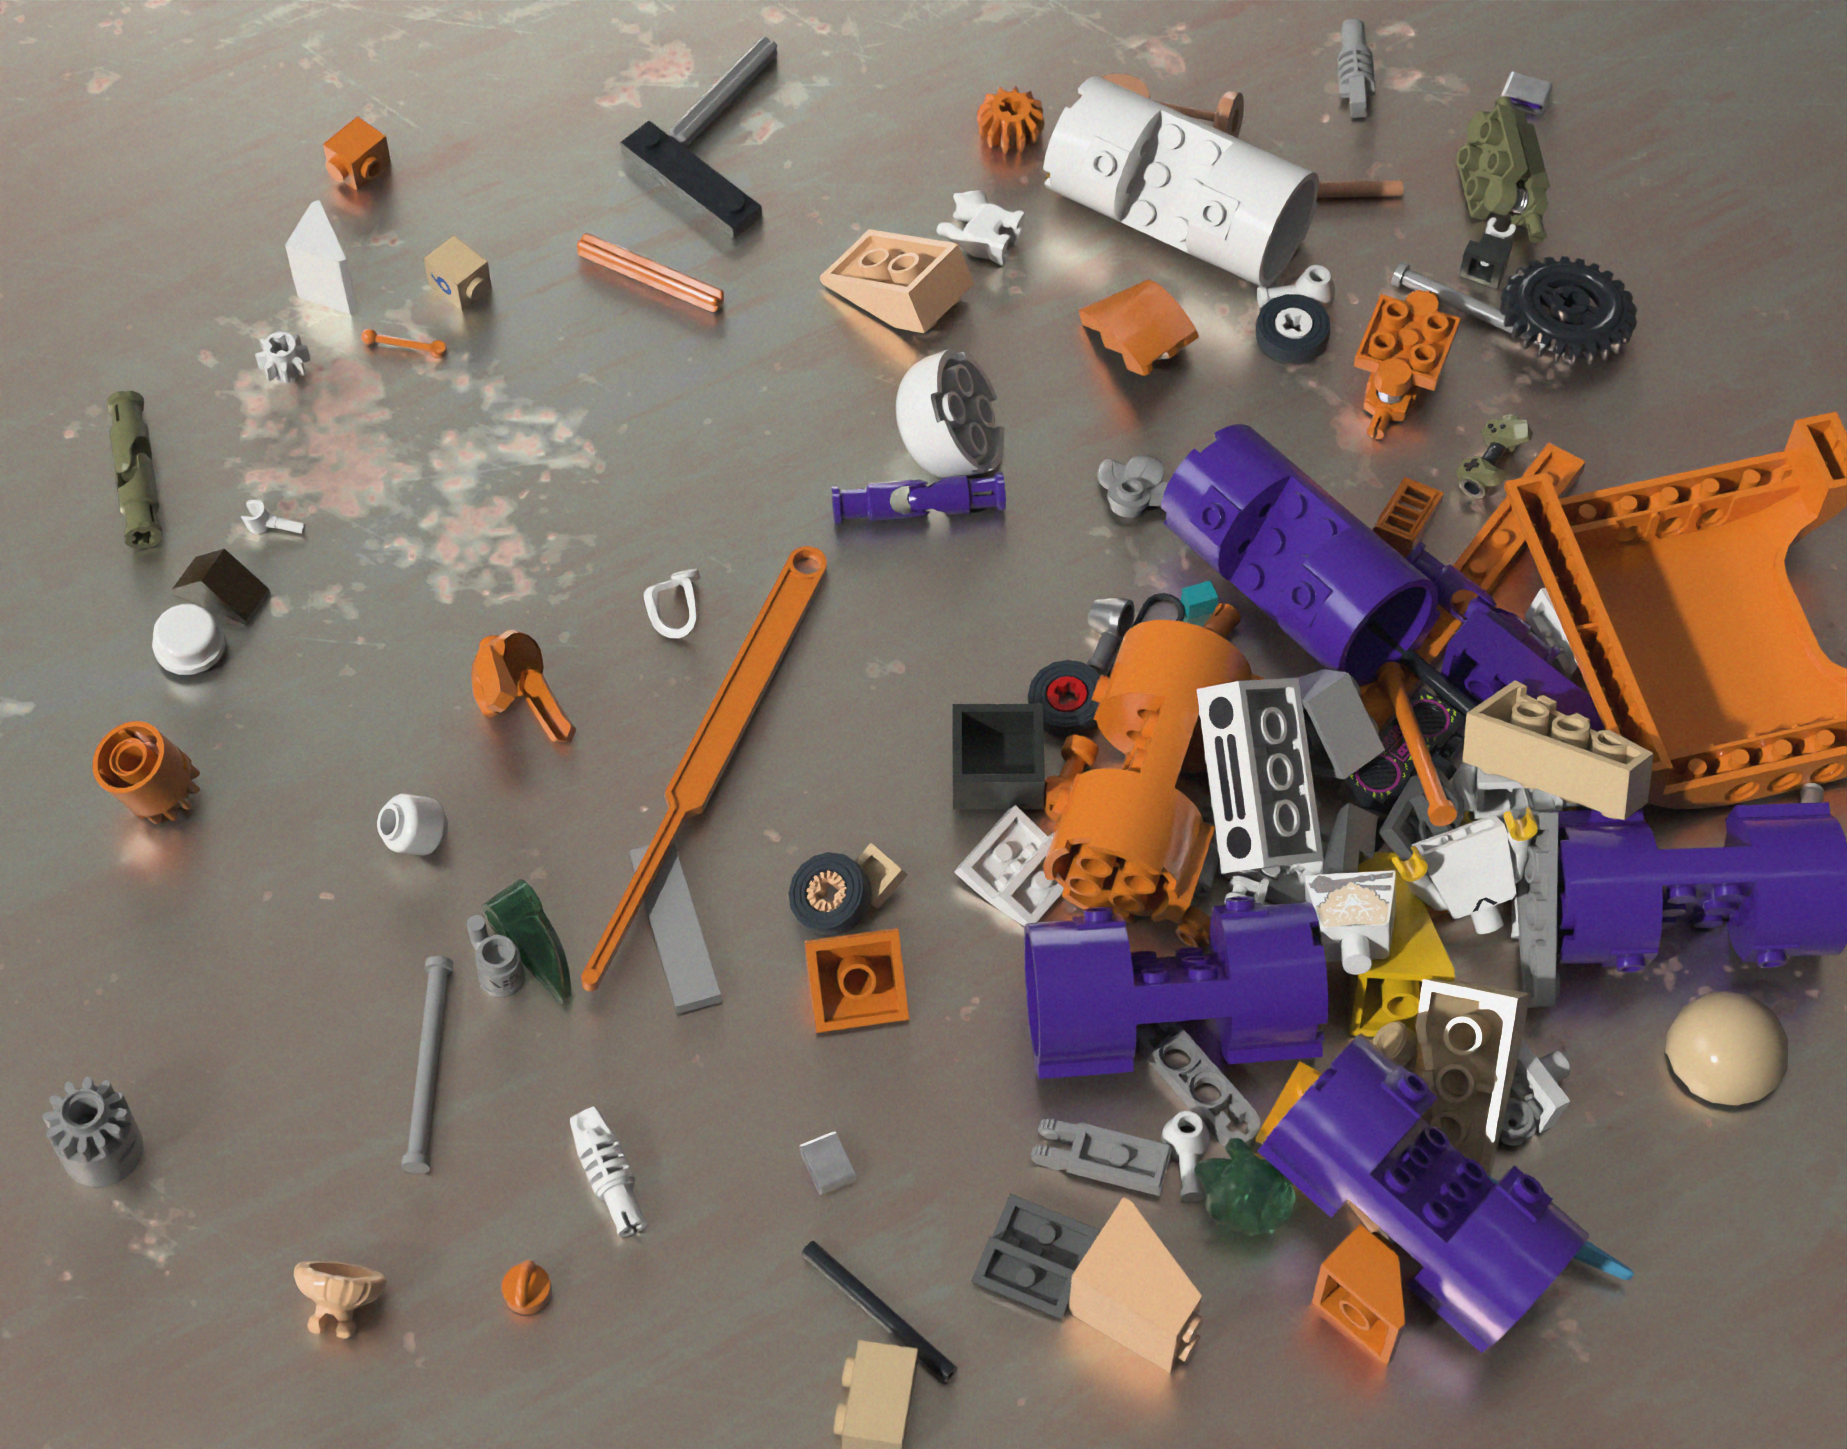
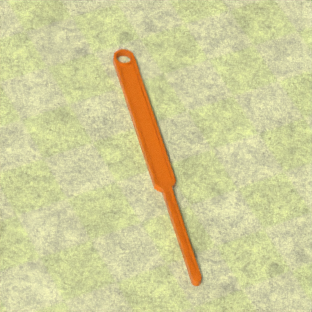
(716, 739)

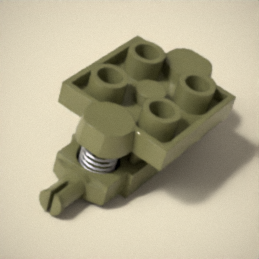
(1504, 168)

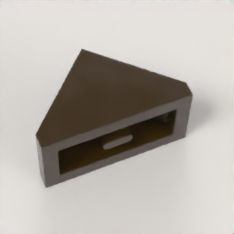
(222, 586)

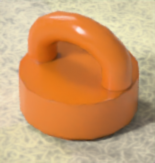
(526, 1288)

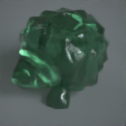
(1245, 1191)

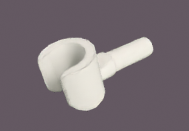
(263, 521)

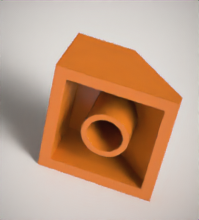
(1363, 1292)

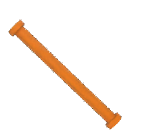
(1440, 810)

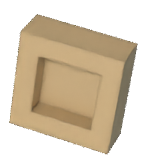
(882, 873)

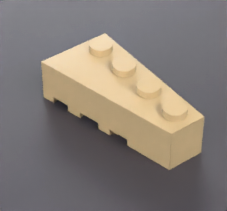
(1557, 753)

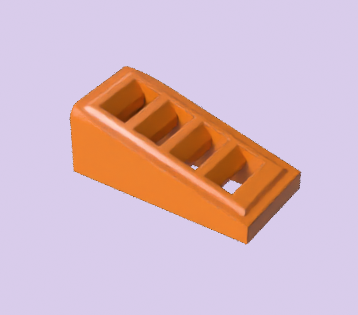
(1397, 538)

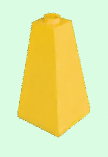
(1394, 984)

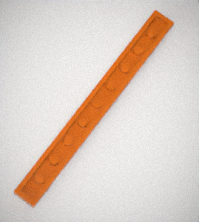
(1484, 563)

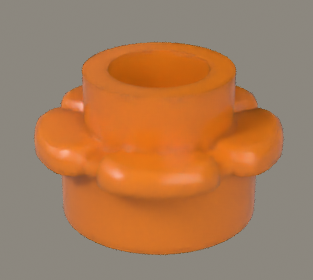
(1194, 928)

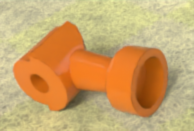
(1078, 755)

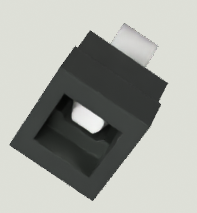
(1489, 258)

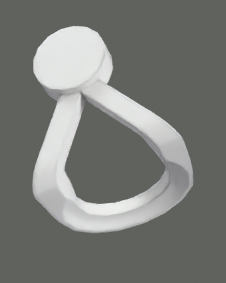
(651, 600)

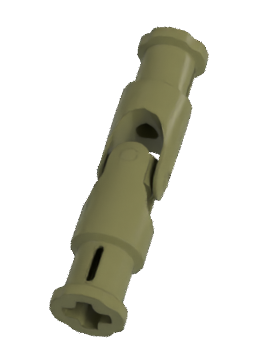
(134, 470)

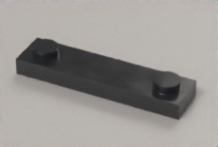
(691, 179)

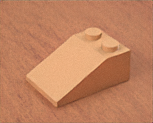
(901, 278)

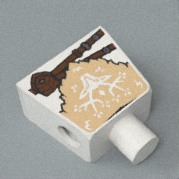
(1353, 916)

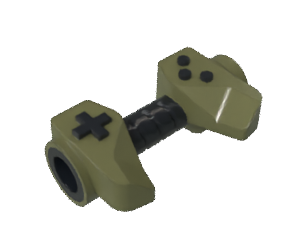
(1501, 436)

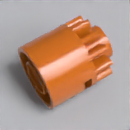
(144, 771)

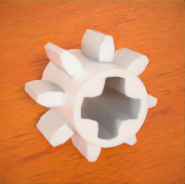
(283, 357)

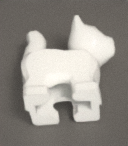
(987, 229)

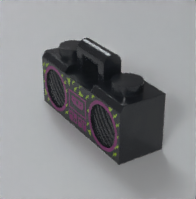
(1384, 777)

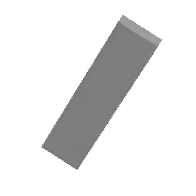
(678, 935)

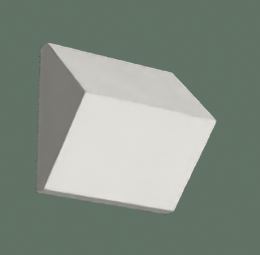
(319, 262)

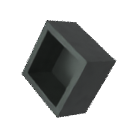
(998, 756)

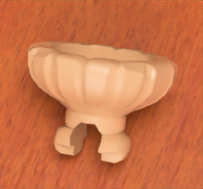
(337, 1291)

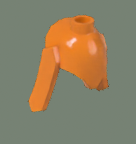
(512, 668)

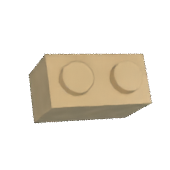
(878, 1398)

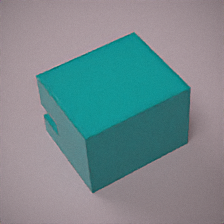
(1199, 599)

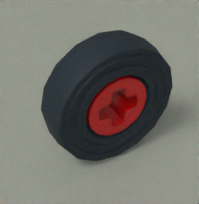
(1057, 680)

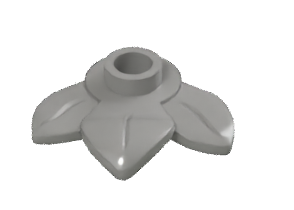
(1133, 485)

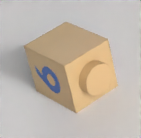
(458, 273)

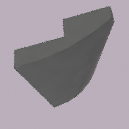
(1409, 818)
(1350, 841)

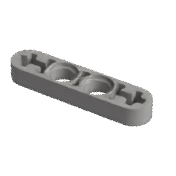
(1197, 1072)

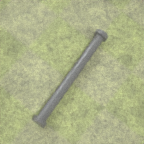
(1455, 299)
(416, 1159)

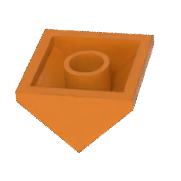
(856, 980)

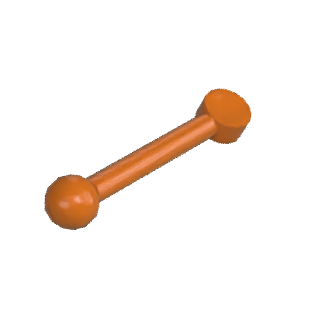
(436, 348)

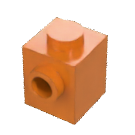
(356, 153)

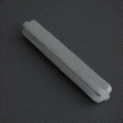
(724, 91)

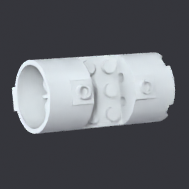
(1181, 181)

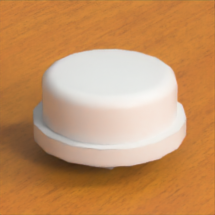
(188, 639)

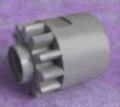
(94, 1134)

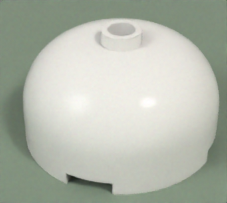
(943, 415)

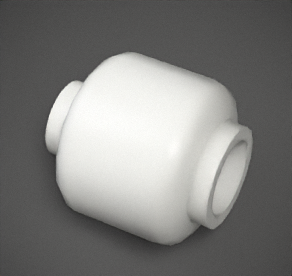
(412, 824)

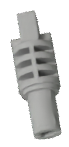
(1355, 67)

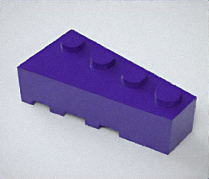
(1488, 658)

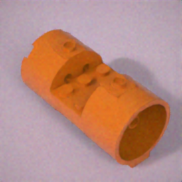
(1127, 831)

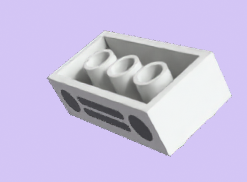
(1259, 774)

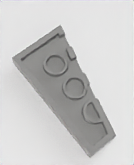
(1539, 915)

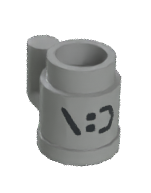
(497, 960)

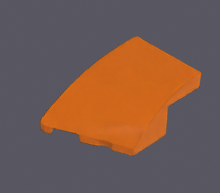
(1141, 325)

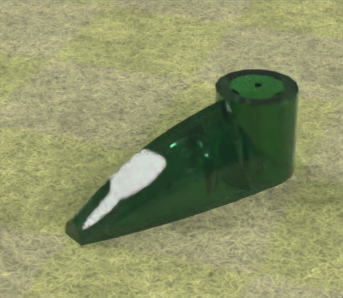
(521, 918)

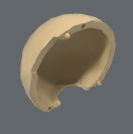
(1728, 1048)

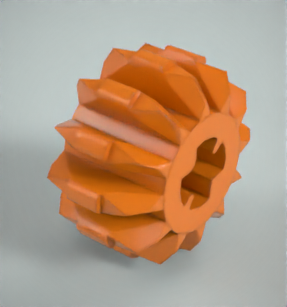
(1010, 119)

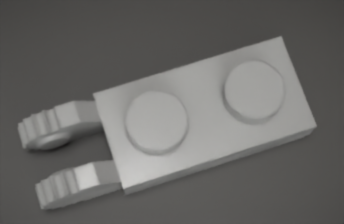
(1104, 1155)

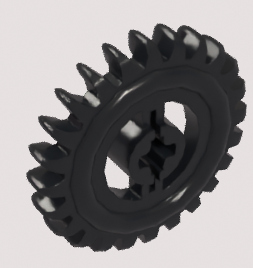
(1571, 320)

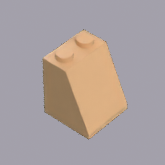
(1137, 1291)

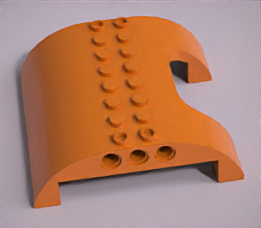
(1691, 619)

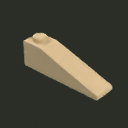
(1470, 1058)

